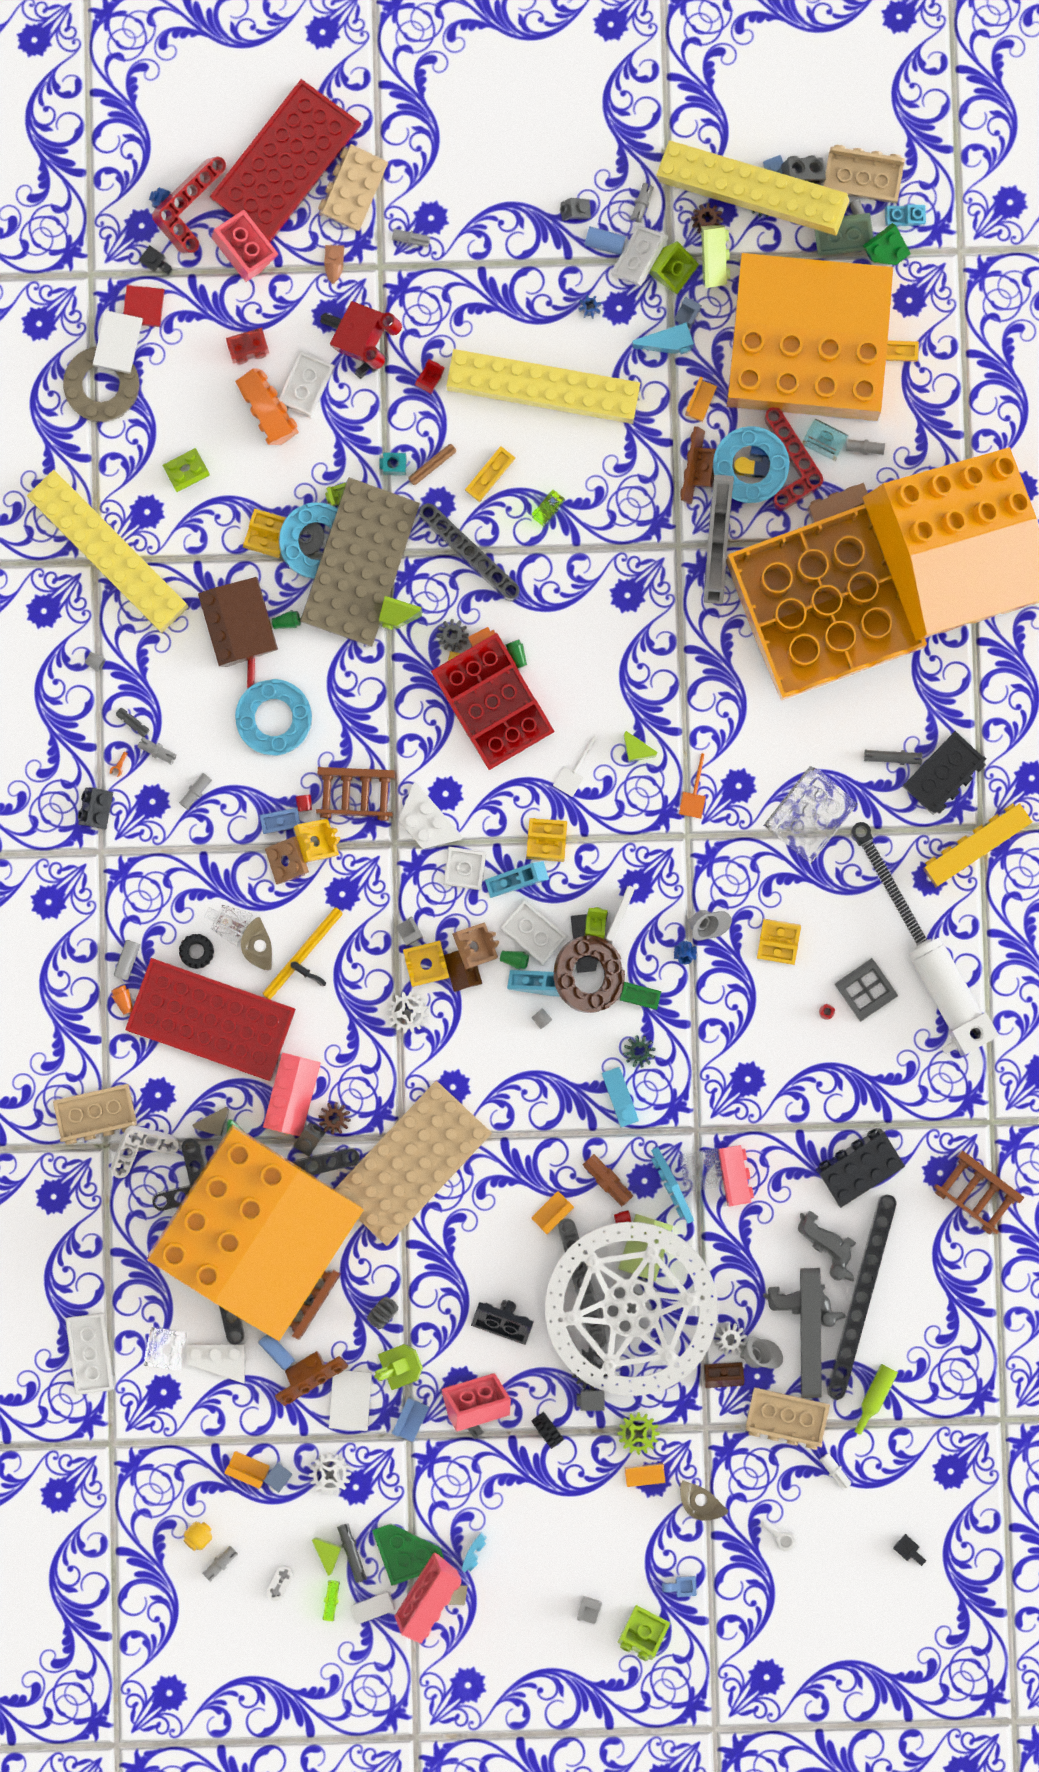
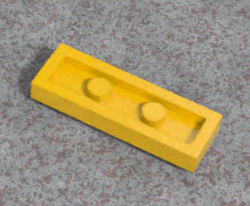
(902, 351)
(490, 474)

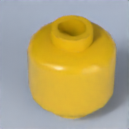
(197, 1536)

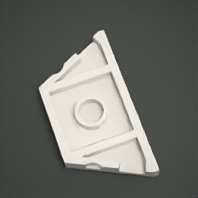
(426, 821)

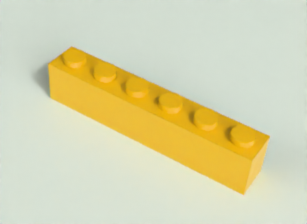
(977, 845)

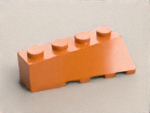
(267, 407)

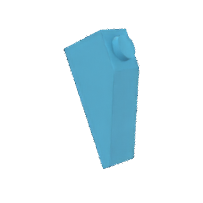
(670, 340)
(517, 879)
(532, 982)
(620, 1097)

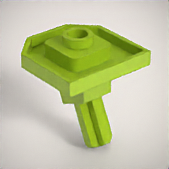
(399, 1366)

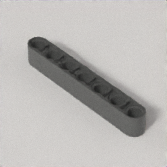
(464, 544)
(573, 1235)
(810, 1332)

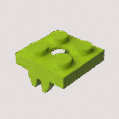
(182, 480)

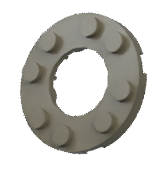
(94, 410)

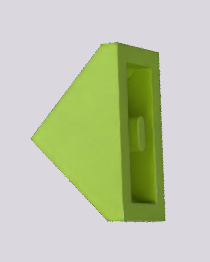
(637, 749)
(327, 1552)

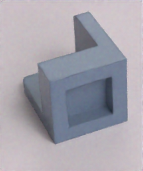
(688, 312)
(278, 1477)

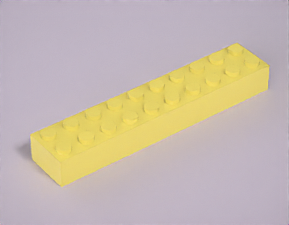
(753, 187)
(543, 386)
(107, 551)

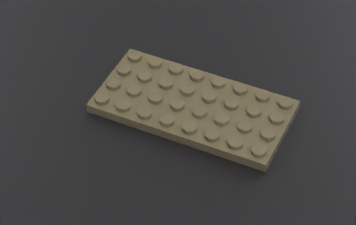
(359, 561)

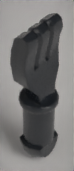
(306, 973)

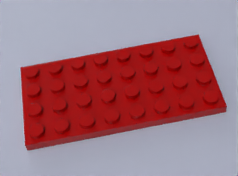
(286, 159)
(210, 1019)

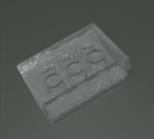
(810, 814)

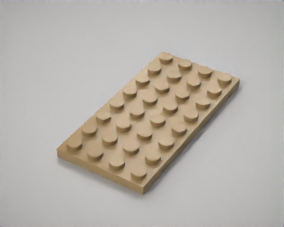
(413, 1162)

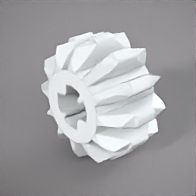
(735, 1335)

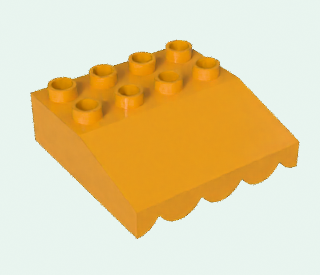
(810, 337)
(959, 542)
(822, 602)
(254, 1233)

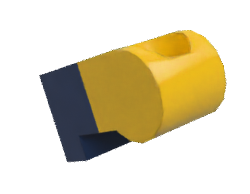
(751, 468)

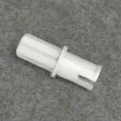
(835, 1471)

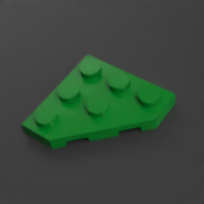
(403, 1552)

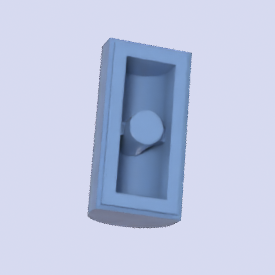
(605, 240)
(276, 1351)

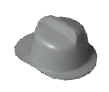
(709, 924)
(762, 1353)

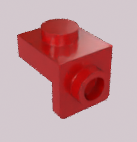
(430, 376)

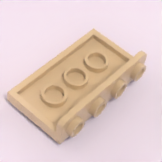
(864, 173)
(352, 187)
(94, 1114)
(787, 1418)

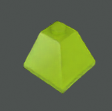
(673, 267)
(398, 613)

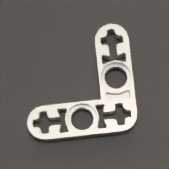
(134, 1144)

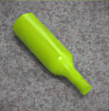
(876, 1395)

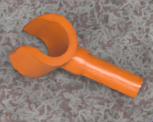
(119, 764)

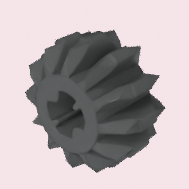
(450, 641)
(382, 1312)

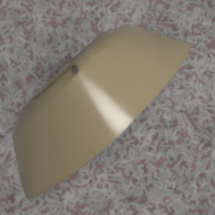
(254, 932)
(711, 1510)

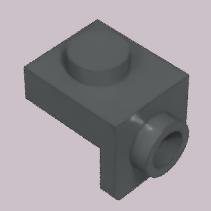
(575, 208)
(309, 1139)

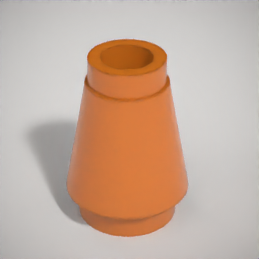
(122, 998)

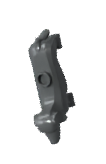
(830, 1243)
(791, 1302)

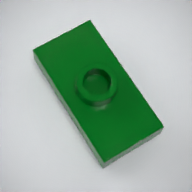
(640, 995)

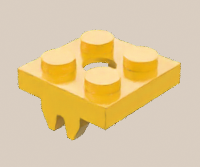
(326, 836)
(413, 959)

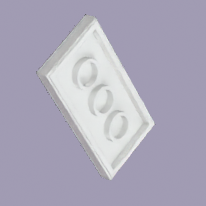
(90, 1353)

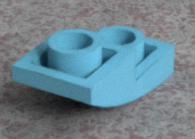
(905, 215)
(470, 1560)

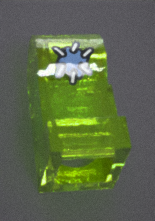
(548, 508)

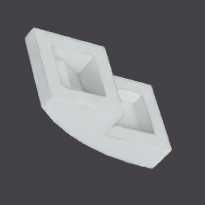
(372, 1607)

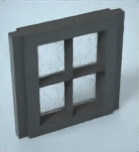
(866, 989)

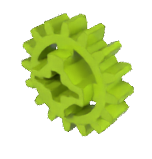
(645, 1440)

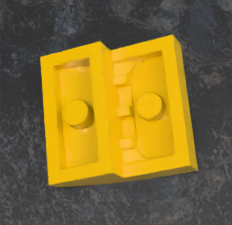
(264, 533)
(546, 840)
(778, 941)

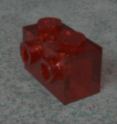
(247, 346)

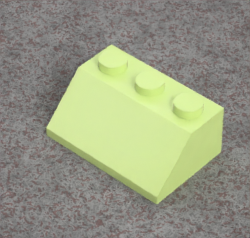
(715, 255)
(637, 1246)

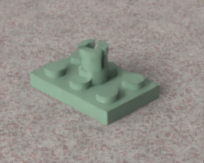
(851, 236)

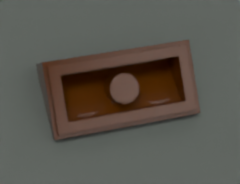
(724, 1375)

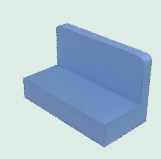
(410, 1419)

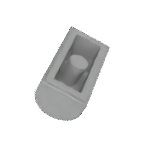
(126, 959)

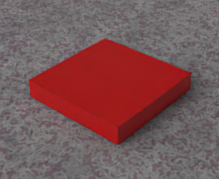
(145, 304)

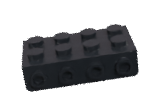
(945, 773)
(860, 1167)

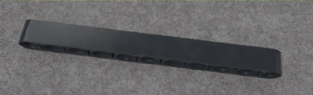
(189, 1158)
(302, 1163)
(863, 1307)

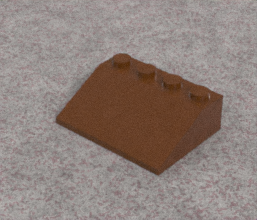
(237, 622)

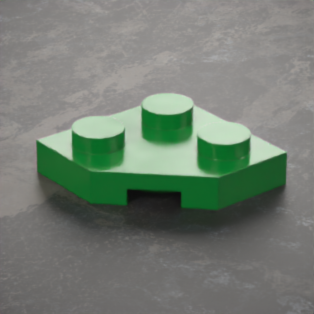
(887, 247)

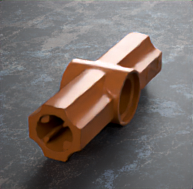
(607, 1180)

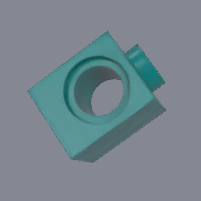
(401, 458)

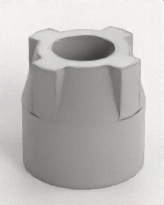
(95, 661)
(541, 1018)

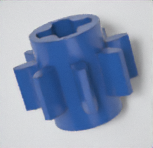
(158, 196)
(587, 302)
(685, 952)

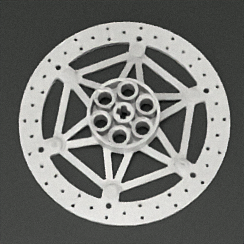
(686, 1300)

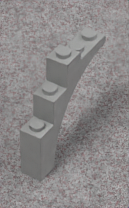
(718, 539)

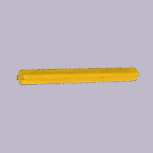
(303, 952)

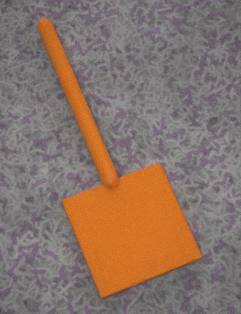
(693, 804)

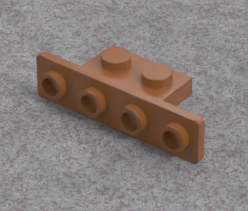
(699, 466)
(308, 1375)

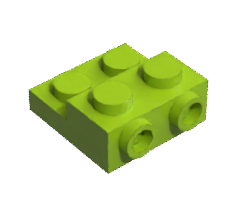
(643, 1633)

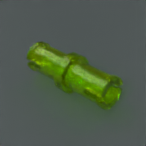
(331, 1600)

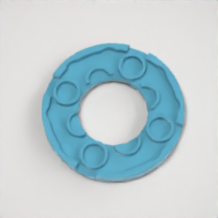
(774, 449)
(290, 533)
(264, 691)

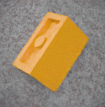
(700, 400)
(552, 1212)
(247, 1469)
(644, 1474)

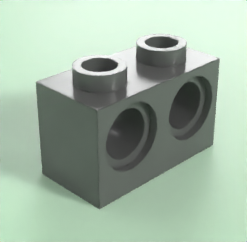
(803, 166)
(591, 1400)

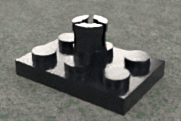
(503, 1321)

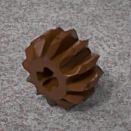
(699, 217)
(330, 1112)

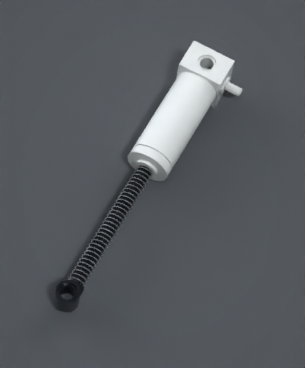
(934, 965)

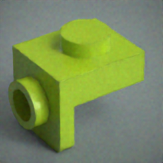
(334, 494)
(596, 922)

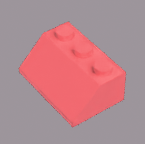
(244, 245)
(735, 1176)
(476, 1402)

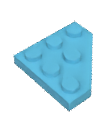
(671, 1186)

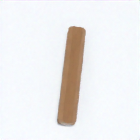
(432, 464)

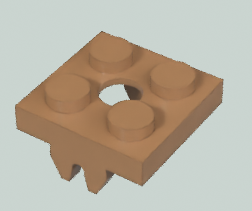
(296, 866)
(484, 940)

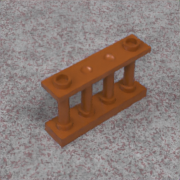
(346, 776)
(995, 1185)
(310, 1311)

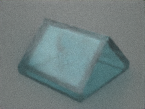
(825, 439)

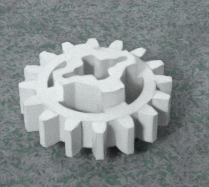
(416, 1010)
(323, 1467)

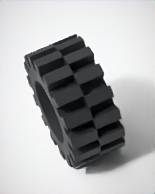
(196, 939)
(547, 1430)

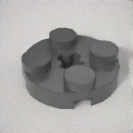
(316, 540)

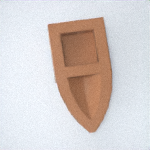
(334, 262)

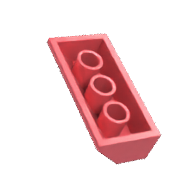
(291, 1094)
(427, 1599)

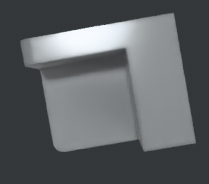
(409, 931)
(589, 1610)

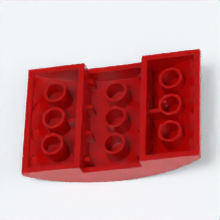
(492, 701)

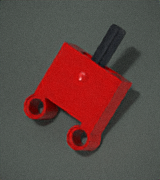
(360, 332)

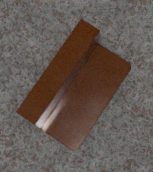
(459, 976)

